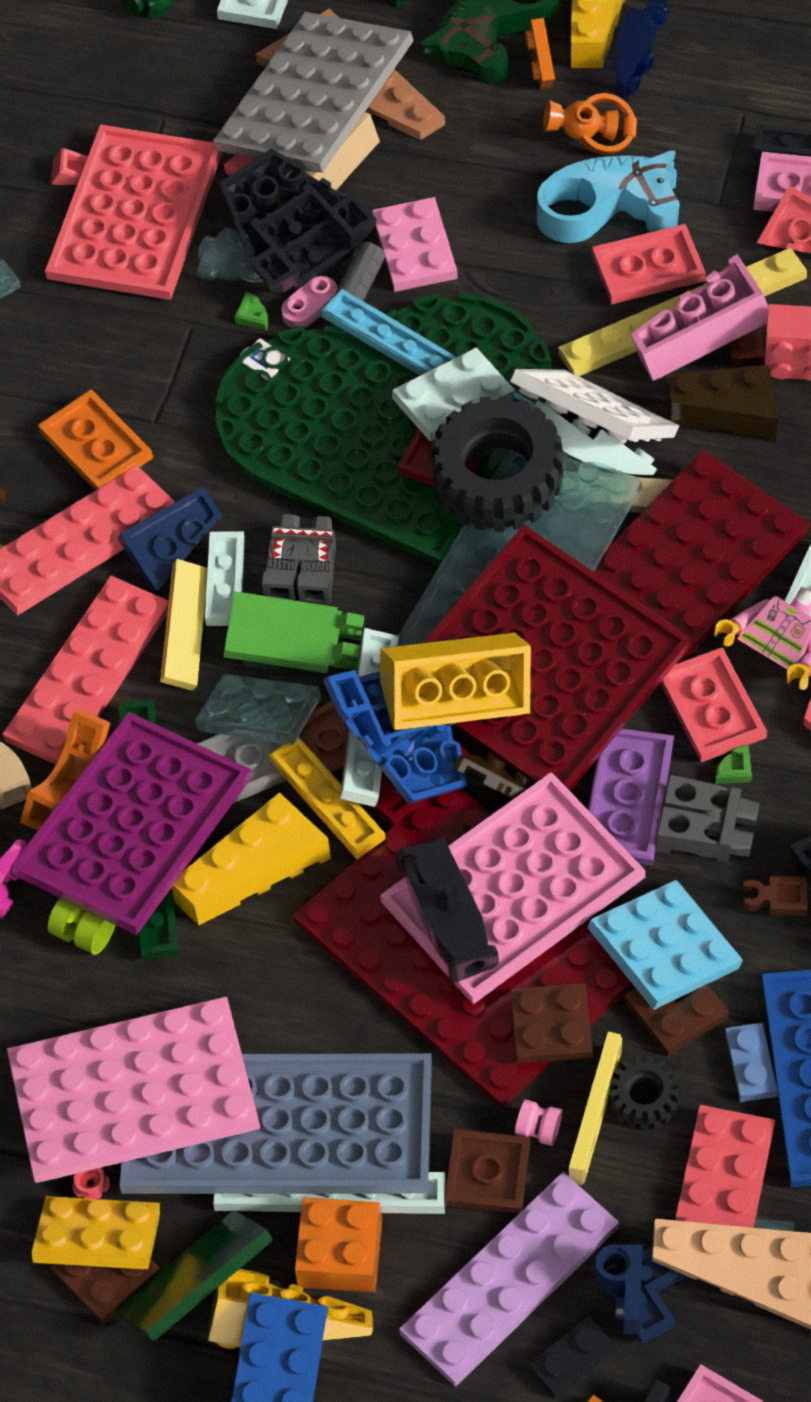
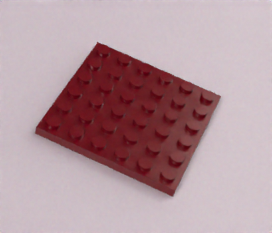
(590, 656)

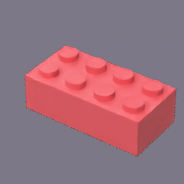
(789, 342)

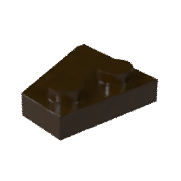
(495, 773)

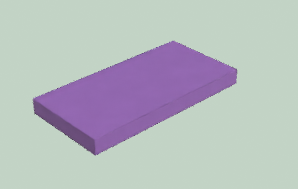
(632, 789)

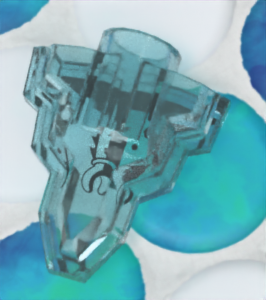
(225, 258)

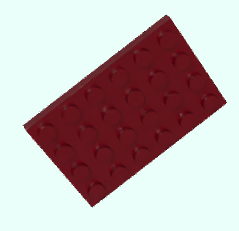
(701, 547)

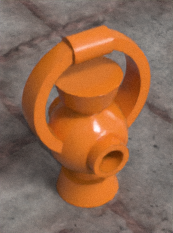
(583, 120)

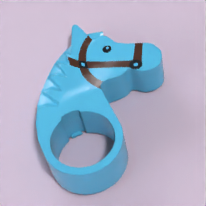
(609, 185)

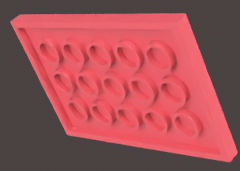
(134, 212)

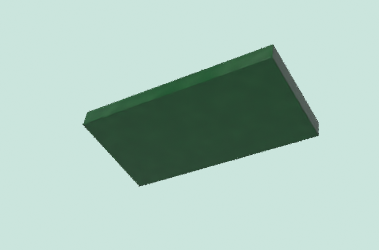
(194, 1275)

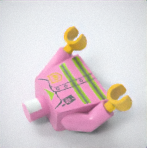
(777, 632)

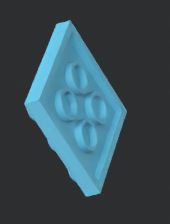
(665, 944)

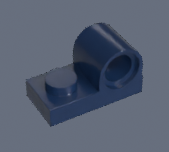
(625, 1283)

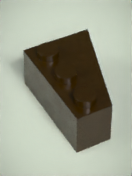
(724, 400)

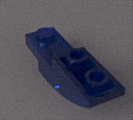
(635, 46)

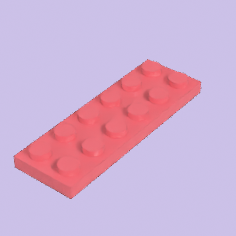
(76, 539)
(87, 667)

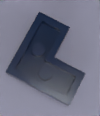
(654, 1314)

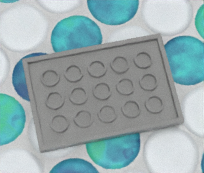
(314, 90)

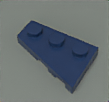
(169, 536)

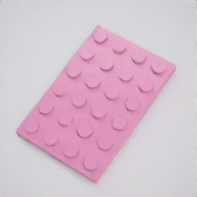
(534, 876)
(132, 1089)

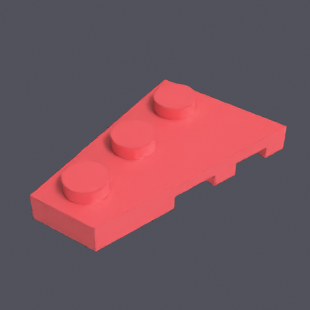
(790, 223)

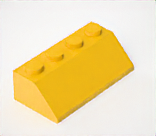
(456, 680)

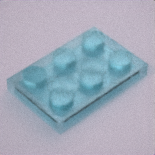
(258, 708)

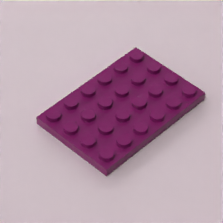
(131, 823)

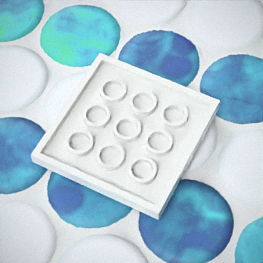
(593, 405)

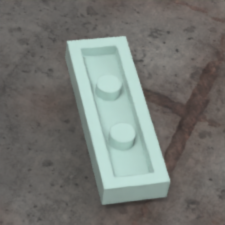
(223, 575)

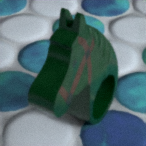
(472, 29)

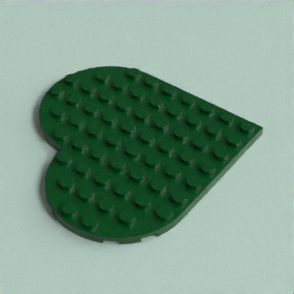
(336, 435)

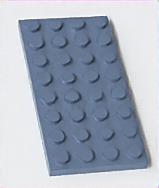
(322, 1131)

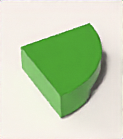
(252, 313)
(735, 767)

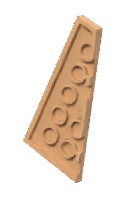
(747, 1262)

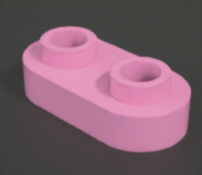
(311, 299)

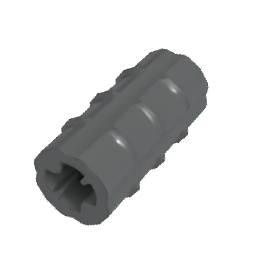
(362, 270)

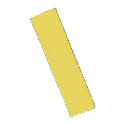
(184, 625)
(595, 1108)

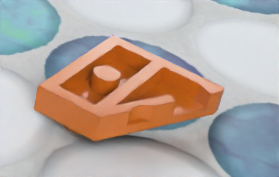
(538, 45)

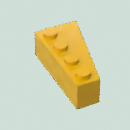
(592, 31)
(250, 859)

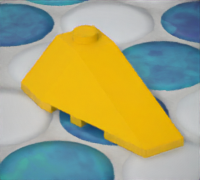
(231, 1299)

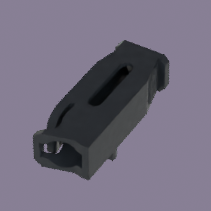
(447, 909)

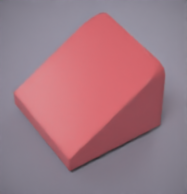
(67, 167)

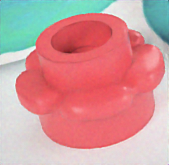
(101, 1183)

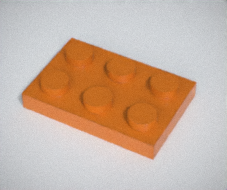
(94, 440)

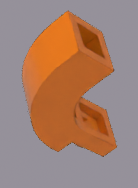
(83, 741)

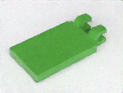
(291, 633)

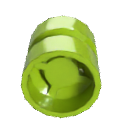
(83, 927)

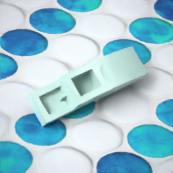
(601, 448)

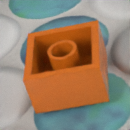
(338, 1244)

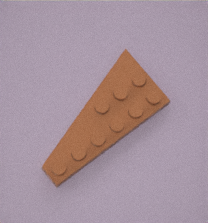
(395, 102)

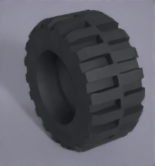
(491, 426)

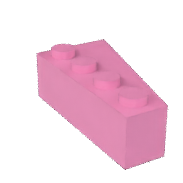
(702, 320)

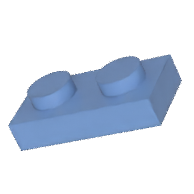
(751, 1062)

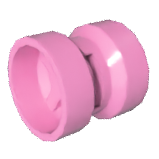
(531, 1120)

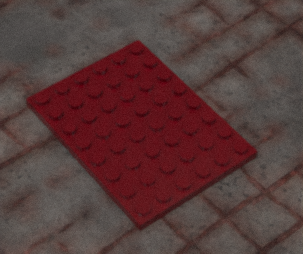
(389, 962)

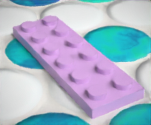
(509, 1279)

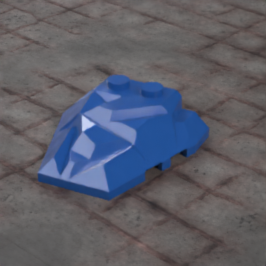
(413, 759)

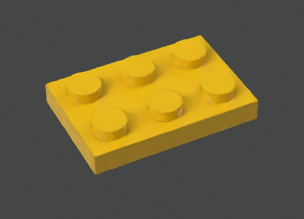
(96, 1232)

